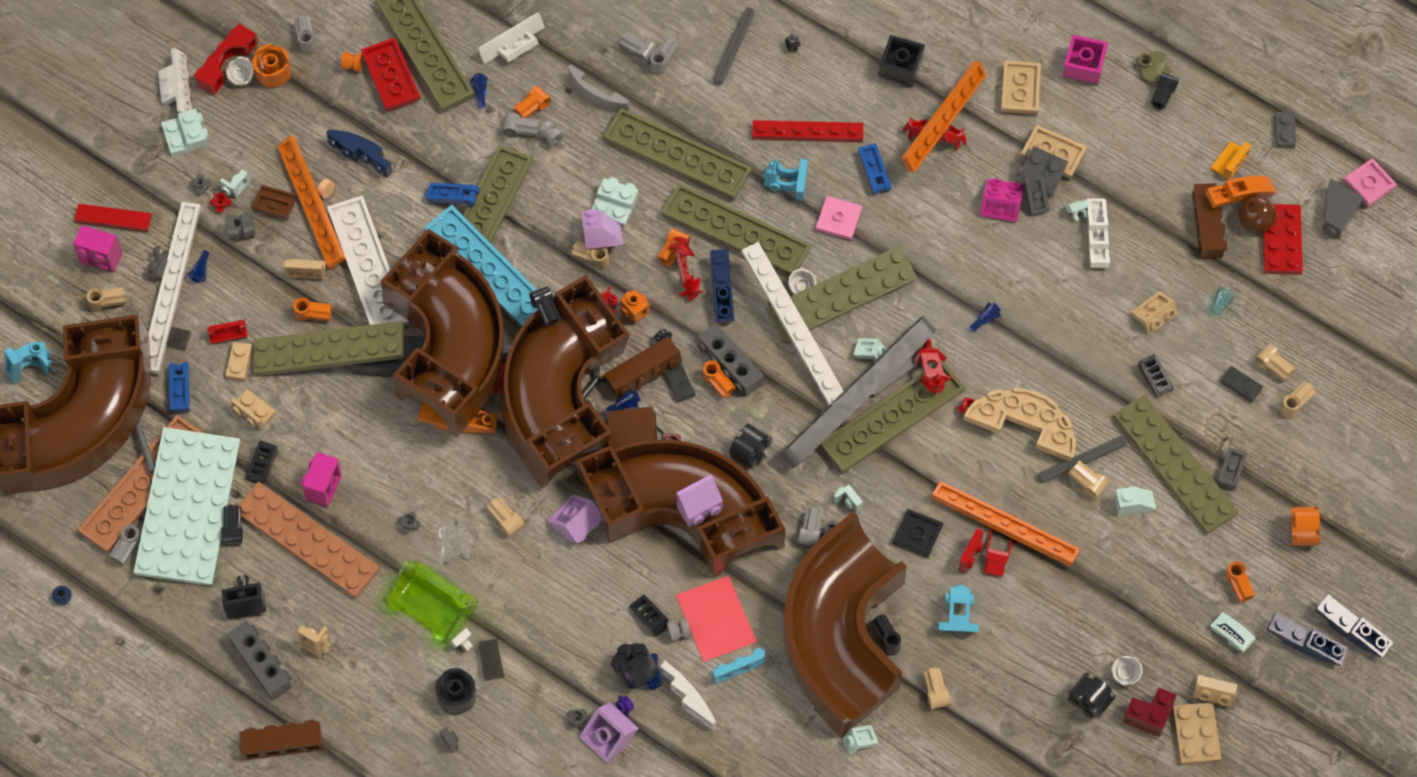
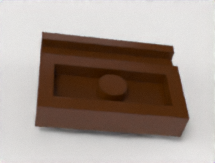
(274, 202)

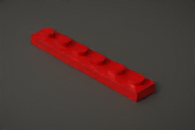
(807, 131)

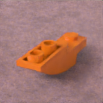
(1240, 189)
(482, 423)

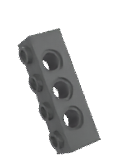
(716, 336)
(273, 686)

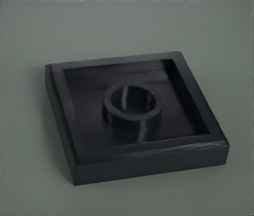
(918, 533)

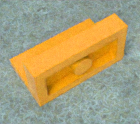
(1231, 159)

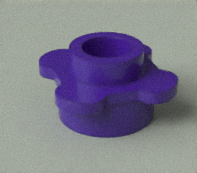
(624, 705)

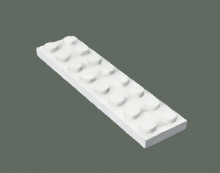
(364, 257)

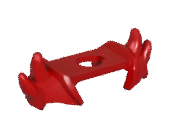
(953, 135)
(682, 251)
(934, 378)

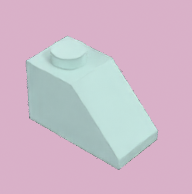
(1133, 501)

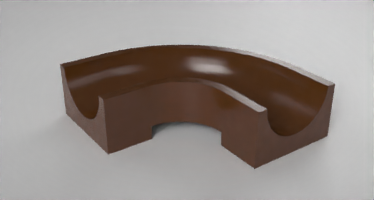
(461, 328)
(544, 378)
(87, 415)
(640, 485)
(826, 627)

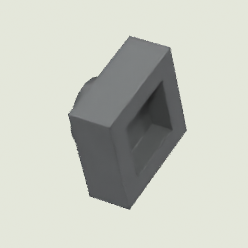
(449, 739)

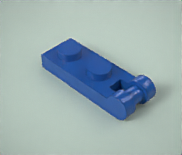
(874, 168)
(452, 193)
(179, 387)

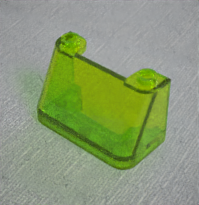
(430, 600)

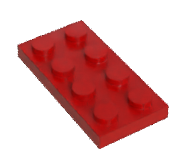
(390, 74)
(1284, 242)

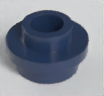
(64, 599)

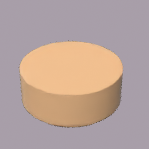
(326, 188)

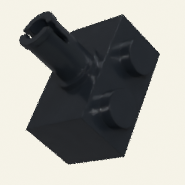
(243, 599)

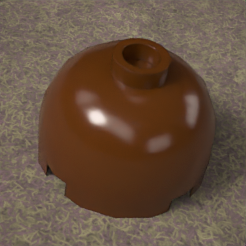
(1257, 214)

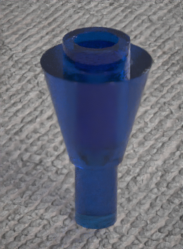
(479, 85)
(198, 271)
(989, 313)
(627, 401)
(656, 682)

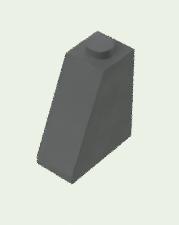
(1340, 208)

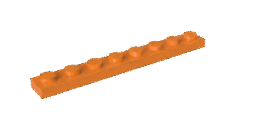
(944, 116)
(311, 202)
(1005, 523)

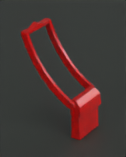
(996, 559)

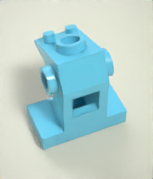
(798, 178)
(17, 360)
(959, 594)

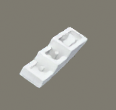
(1098, 233)
(692, 701)

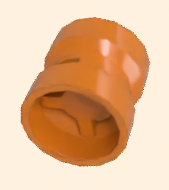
(351, 62)

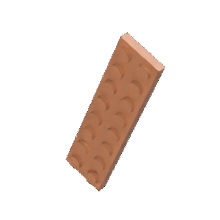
(127, 499)
(307, 540)

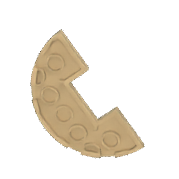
(1028, 410)

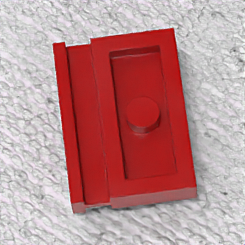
(974, 546)

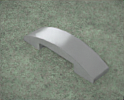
(596, 96)

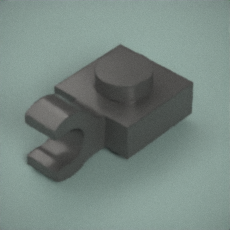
(157, 267)

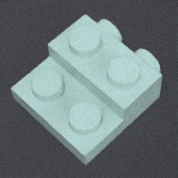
(185, 132)
(616, 200)

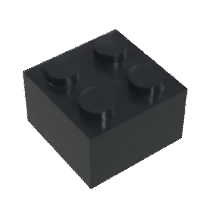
(901, 60)

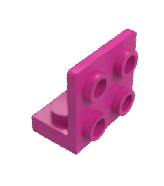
(1002, 199)

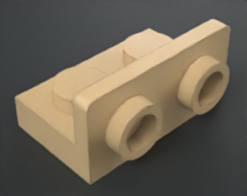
(305, 268)
(1155, 311)
(253, 409)
(313, 642)
(1215, 691)

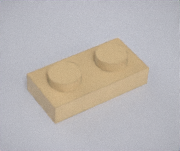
(239, 361)

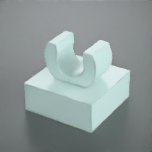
(1076, 207)

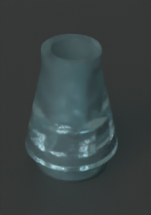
(1222, 299)

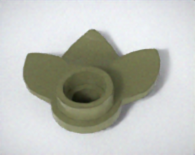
(1154, 67)

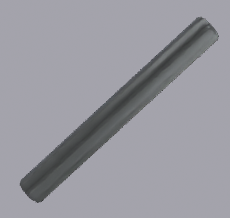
(734, 46)
(1084, 457)

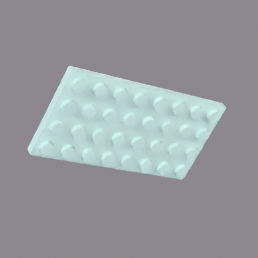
(186, 506)

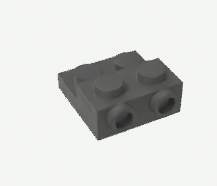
(1043, 163)

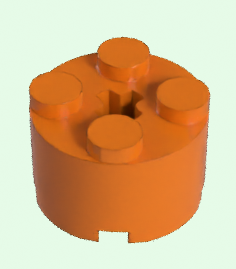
(271, 65)
(1305, 526)

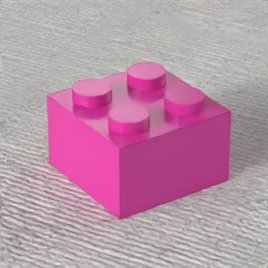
(1085, 59)
(97, 248)
(321, 479)

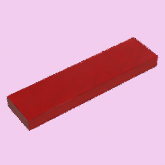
(113, 217)

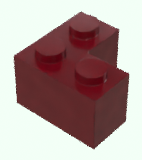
(1152, 716)

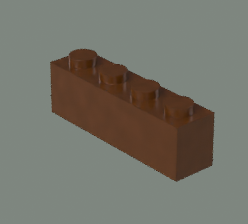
(1208, 224)
(643, 367)
(281, 740)

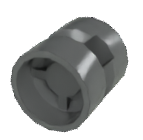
(247, 225)

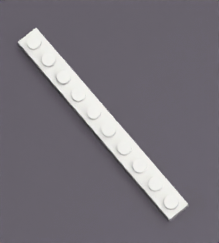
(172, 283)
(792, 322)

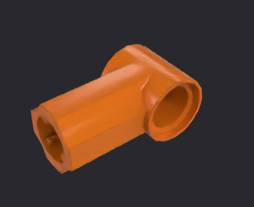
(535, 100)
(666, 256)
(313, 310)
(719, 380)
(1240, 583)

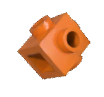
(634, 306)

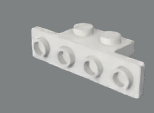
(513, 41)
(174, 82)

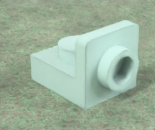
(237, 185)
(869, 348)
(851, 498)
(860, 738)

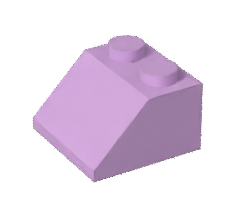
(600, 230)
(699, 501)
(575, 518)
(608, 732)

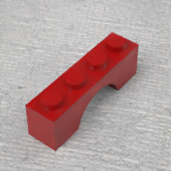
(238, 42)

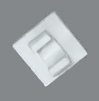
(461, 640)

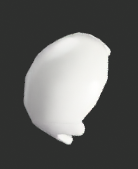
(240, 71)
(801, 280)
(1126, 670)

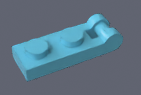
(739, 666)

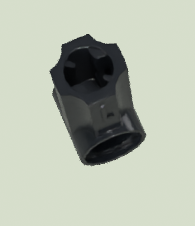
(1165, 87)
(544, 302)
(232, 530)
(886, 633)

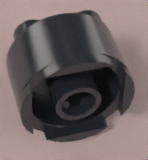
(750, 446)
(633, 665)
(1091, 696)
(454, 701)

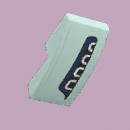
(1233, 631)

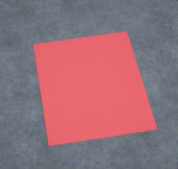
(716, 618)

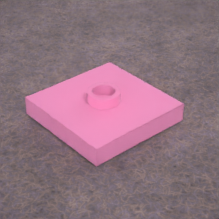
(1370, 182)
(839, 218)

